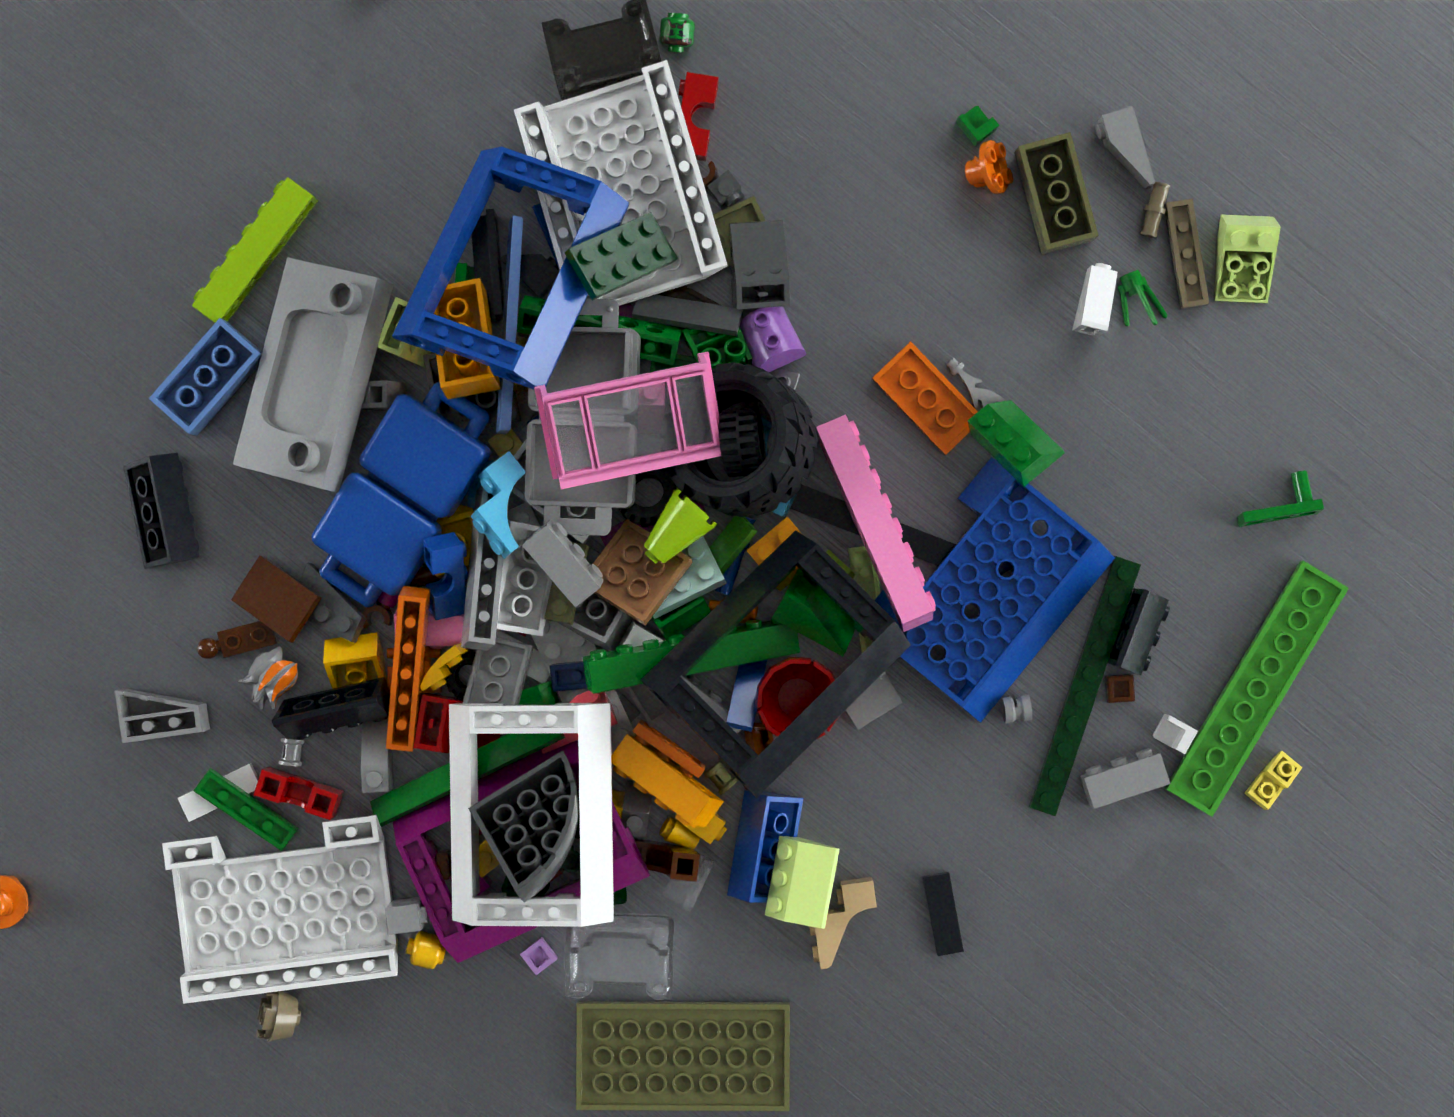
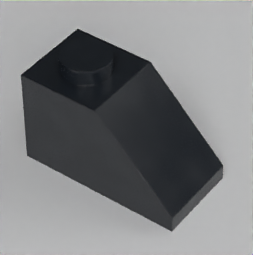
(537, 272)

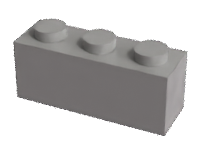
(563, 562)
(1124, 778)

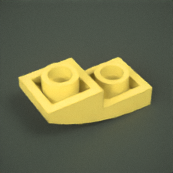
(1272, 780)

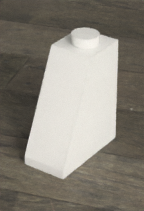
(1096, 300)

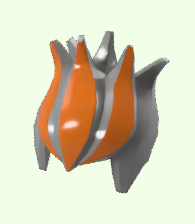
(270, 677)

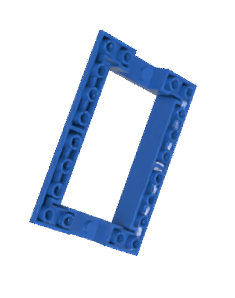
(537, 360)

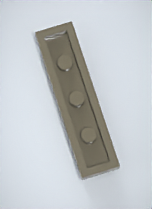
(1186, 253)

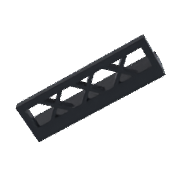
(488, 262)

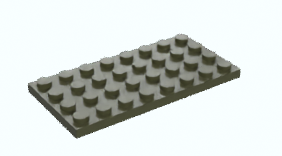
(683, 1056)

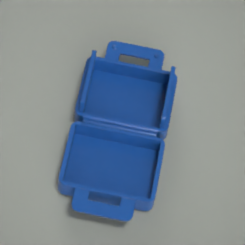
(416, 473)

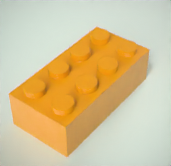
(468, 305)
(672, 789)

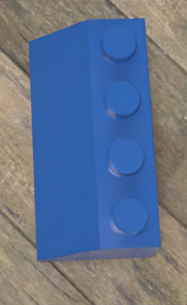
(757, 840)

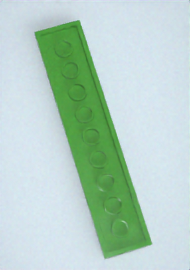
(1256, 688)

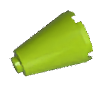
(676, 528)

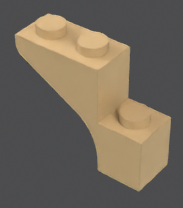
(855, 897)

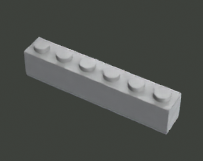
(482, 588)

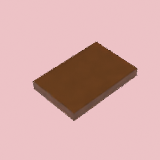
(276, 599)

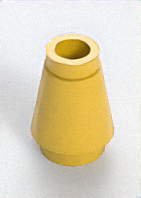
(677, 833)

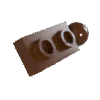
(237, 640)

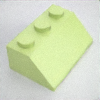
(802, 881)

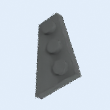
(333, 611)

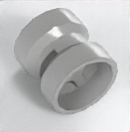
(1016, 709)

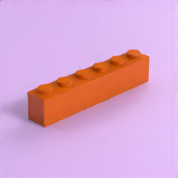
(407, 667)

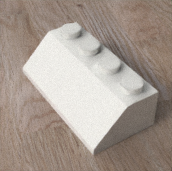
(523, 587)

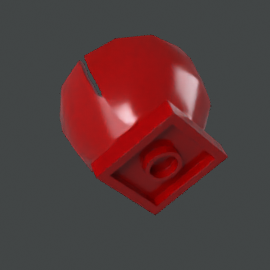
(789, 690)

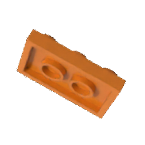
(668, 749)

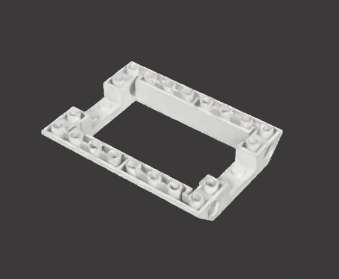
(593, 727)

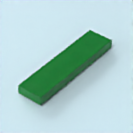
(245, 809)

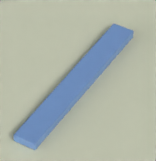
(510, 313)

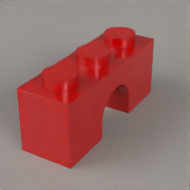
(698, 92)
(296, 790)

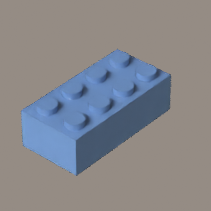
(207, 377)

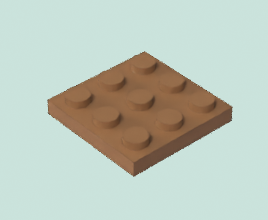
(634, 580)

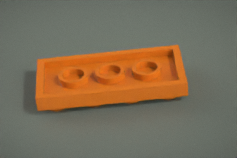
(926, 397)

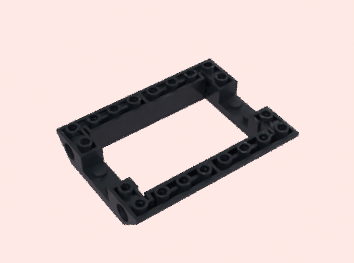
(870, 620)

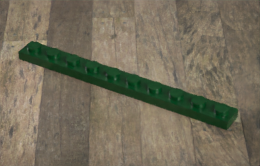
(1084, 686)

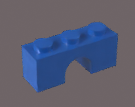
(445, 555)

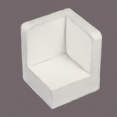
(1174, 733)

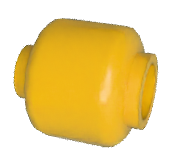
(425, 950)

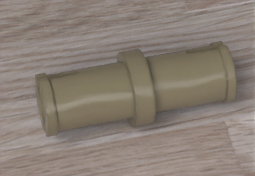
(1155, 210)

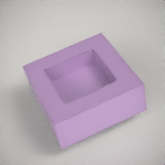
(539, 955)

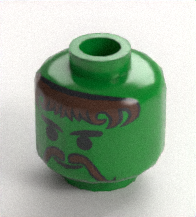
(677, 32)

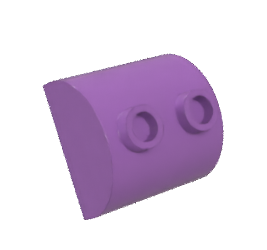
(771, 338)

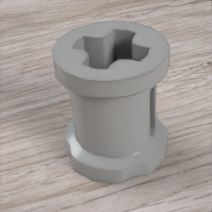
(291, 752)

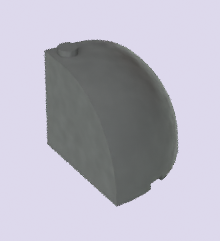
(532, 824)

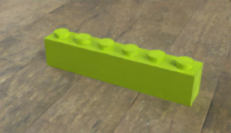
(255, 251)

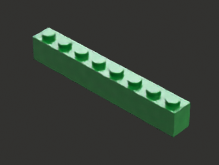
(742, 645)

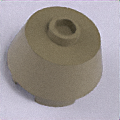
(278, 1016)

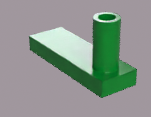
(1304, 507)

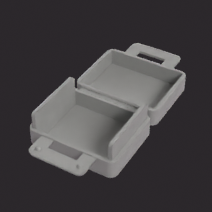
(588, 358)

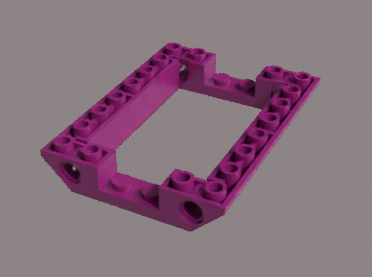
(419, 860)

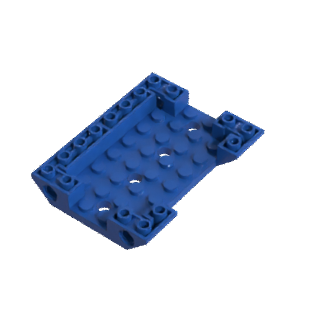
(1014, 611)

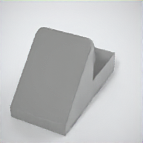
(636, 810)

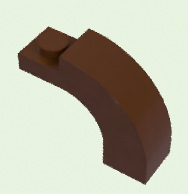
(670, 859)

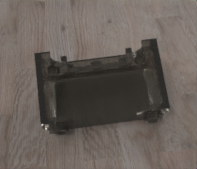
(601, 52)

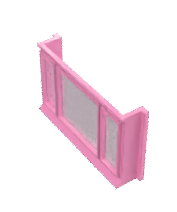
(631, 424)

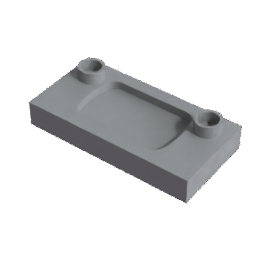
(313, 374)

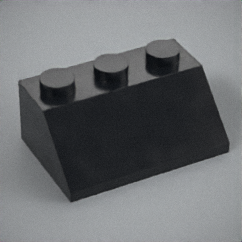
(1139, 631)

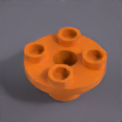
(989, 168)
(12, 901)

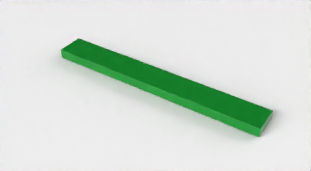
(437, 782)

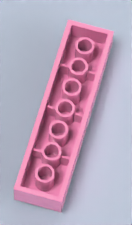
(874, 523)

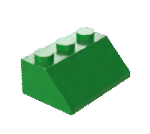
(1014, 440)

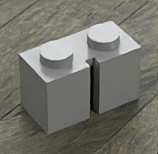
(405, 915)

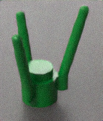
(1134, 285)

